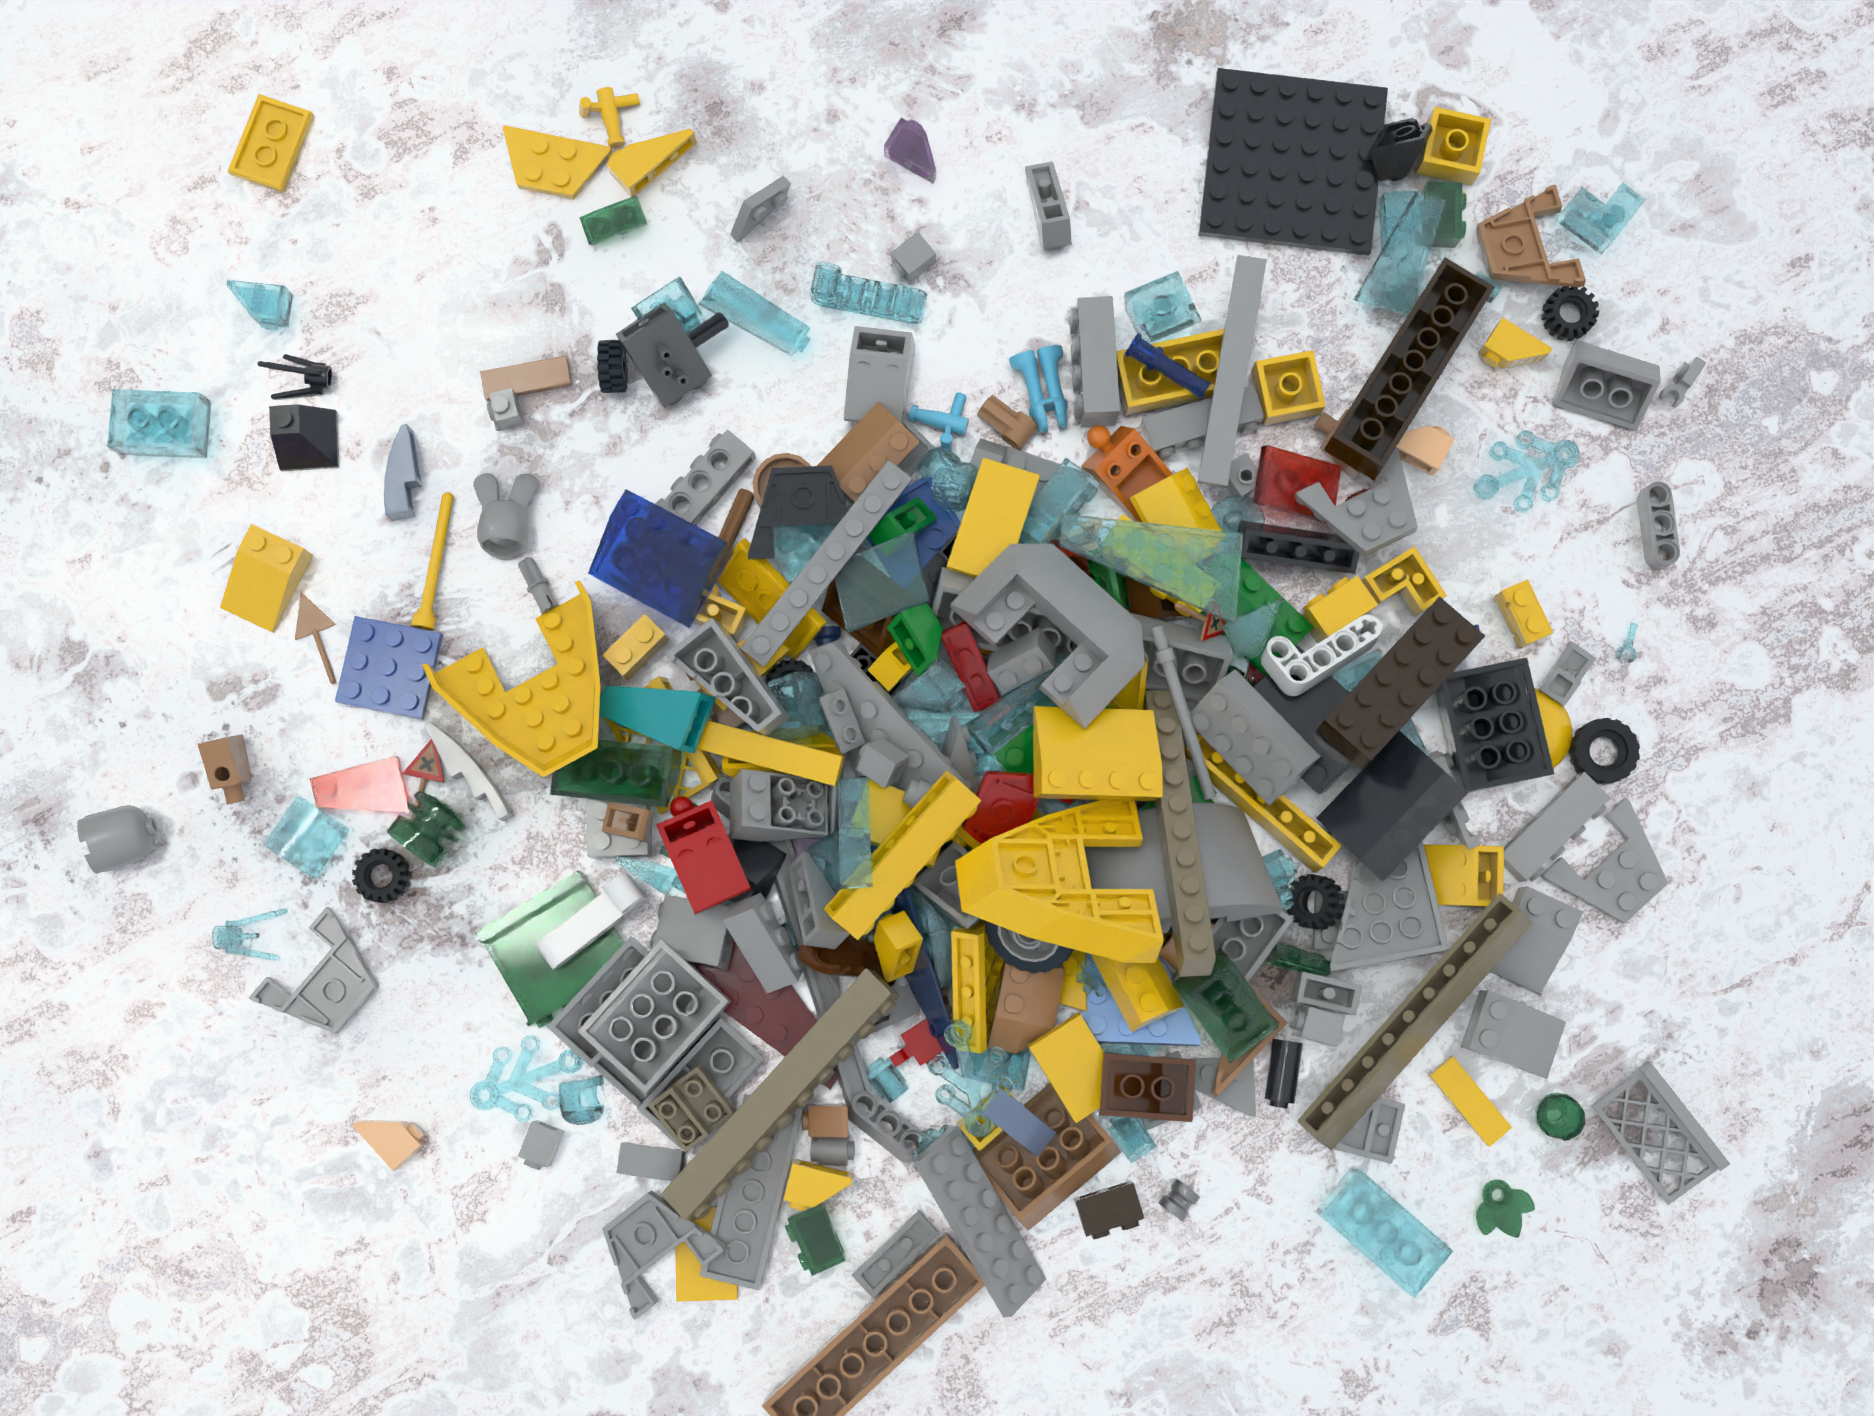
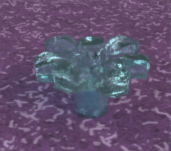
(1092, 978)

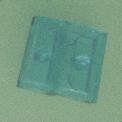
(306, 836)

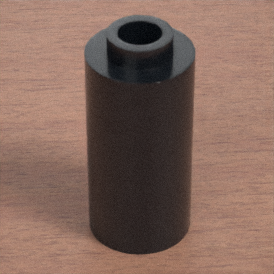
(1283, 1073)

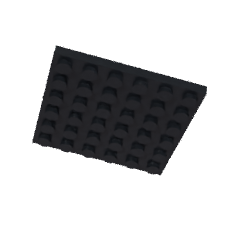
(1292, 161)

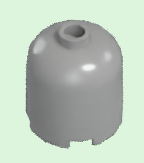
(116, 837)

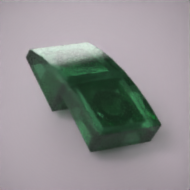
(613, 220)

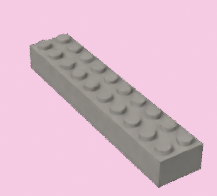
(1196, 661)

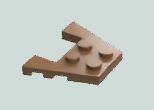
(1516, 249)

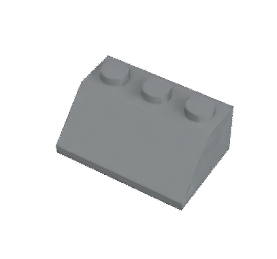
(1607, 385)

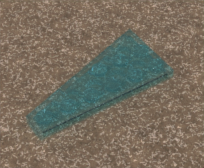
(1176, 560)

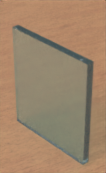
(881, 582)

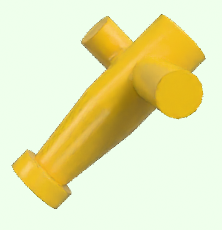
(608, 105)

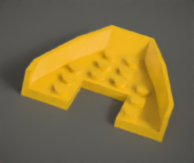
(546, 717)
(1041, 884)

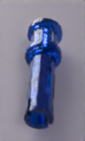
(1156, 359)

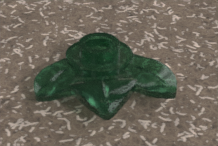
(1504, 1212)

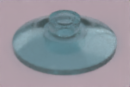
(1236, 506)

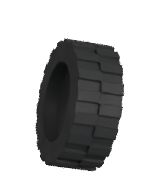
(1627, 750)

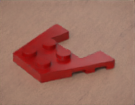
(1004, 804)

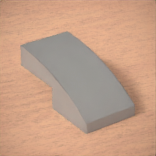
(1567, 673)
(650, 1161)

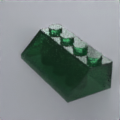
(621, 774)

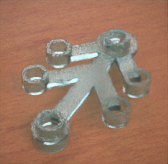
(1530, 468)
(520, 1080)
(968, 1082)

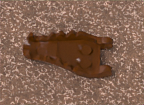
(846, 960)

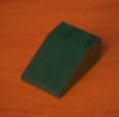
(1226, 1007)

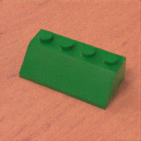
(1256, 592)

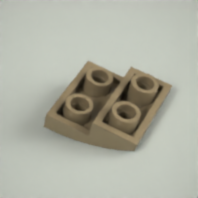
(692, 1108)

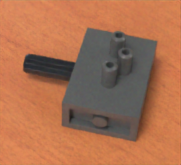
(667, 353)

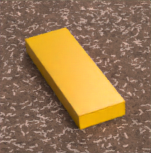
(1470, 1101)

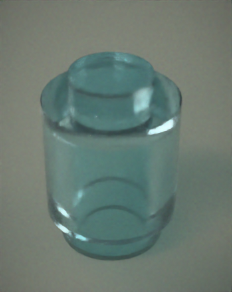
(887, 1079)

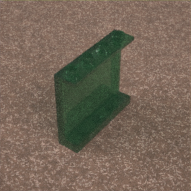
(526, 972)

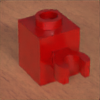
(919, 1044)

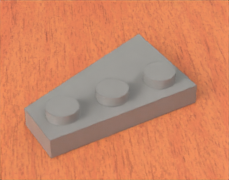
(1458, 816)

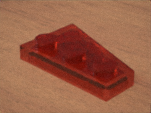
(363, 787)

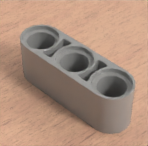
(1665, 513)

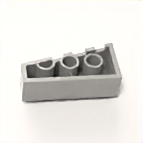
(725, 671)

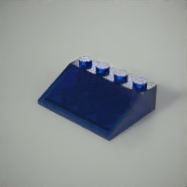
(659, 558)

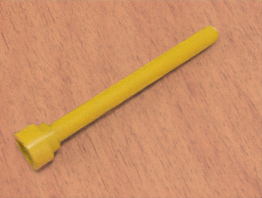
(424, 616)

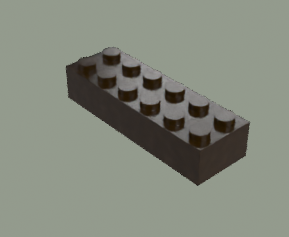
(1400, 683)

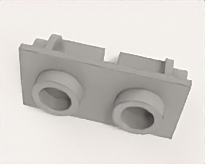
(841, 720)

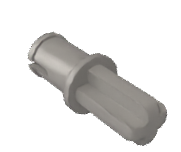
(537, 585)

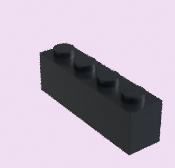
(1297, 547)

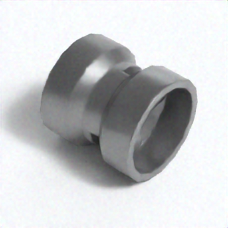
(1176, 1206)

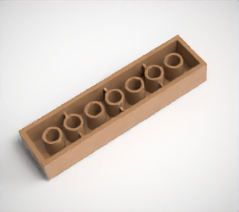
(880, 1335)

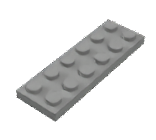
(750, 1210)
(980, 1221)

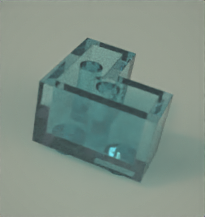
(1597, 221)

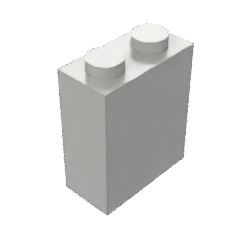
(697, 938)

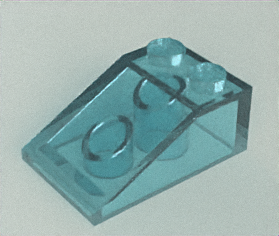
(936, 937)

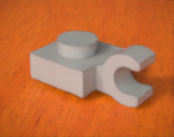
(1686, 376)

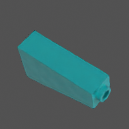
(661, 714)

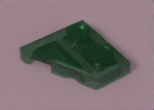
(1298, 960)

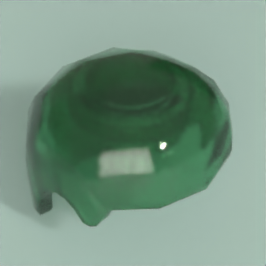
(1560, 1116)

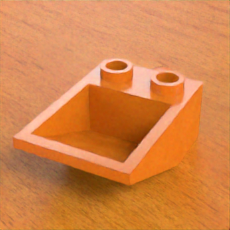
(1134, 465)

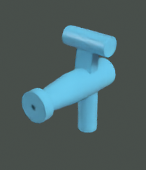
(949, 422)

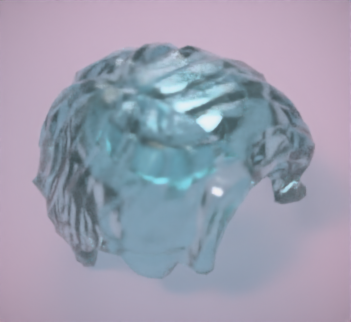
(954, 485)

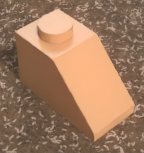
(1425, 448)
(392, 1140)

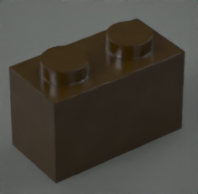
(1109, 1209)

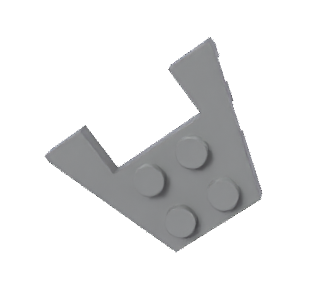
(1370, 518)
(1624, 878)
(332, 989)
(646, 1235)

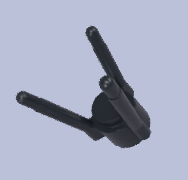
(315, 374)

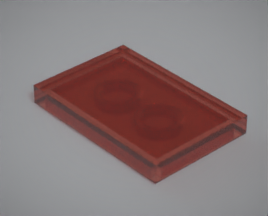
(1285, 473)

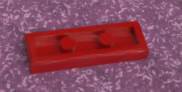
(970, 665)

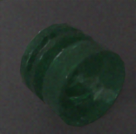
(427, 828)

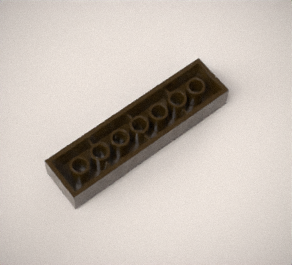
(1409, 369)

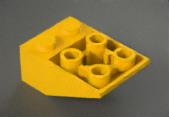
(1466, 875)

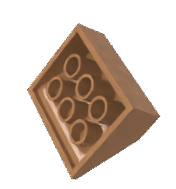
(1039, 1184)

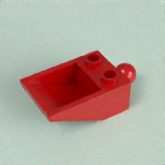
(702, 854)

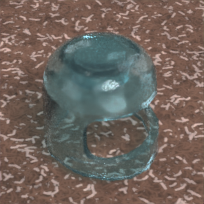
(571, 1098)

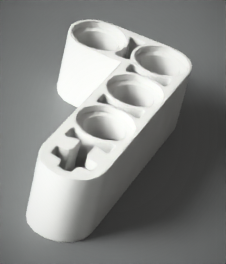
(1326, 651)
(592, 921)

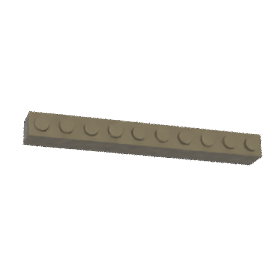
(1180, 845)
(1415, 1021)
(780, 1095)

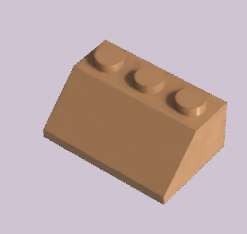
(867, 449)

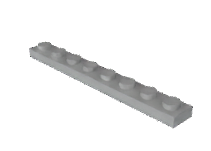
(826, 563)

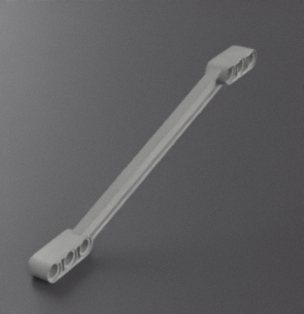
(824, 994)

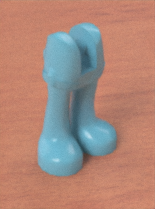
(1048, 358)

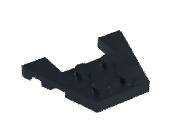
(797, 499)

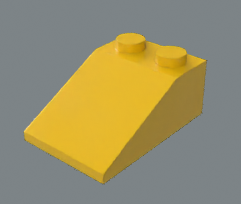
(264, 577)

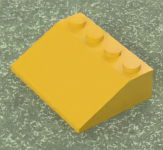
(1105, 761)

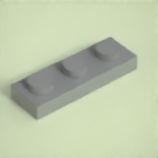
(895, 1254)

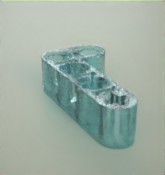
(866, 296)

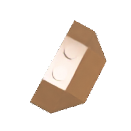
(1024, 1007)

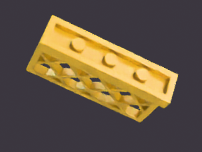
(701, 761)
(969, 976)

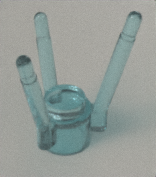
(230, 936)

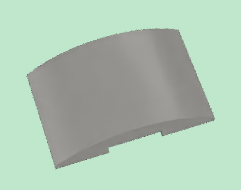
(1230, 859)
(719, 1050)

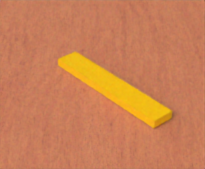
(771, 753)

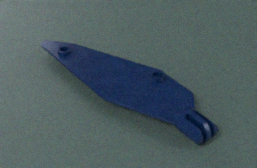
(924, 982)

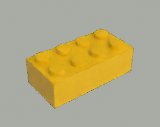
(1151, 390)

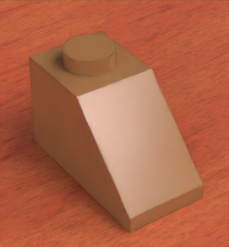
(826, 1120)

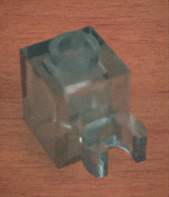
(1282, 873)

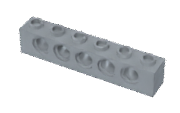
(720, 480)

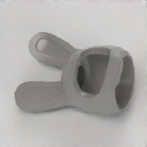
(504, 517)

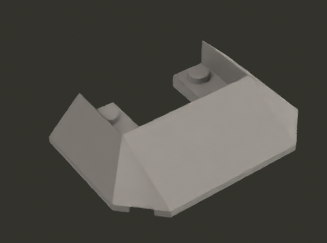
(1106, 633)

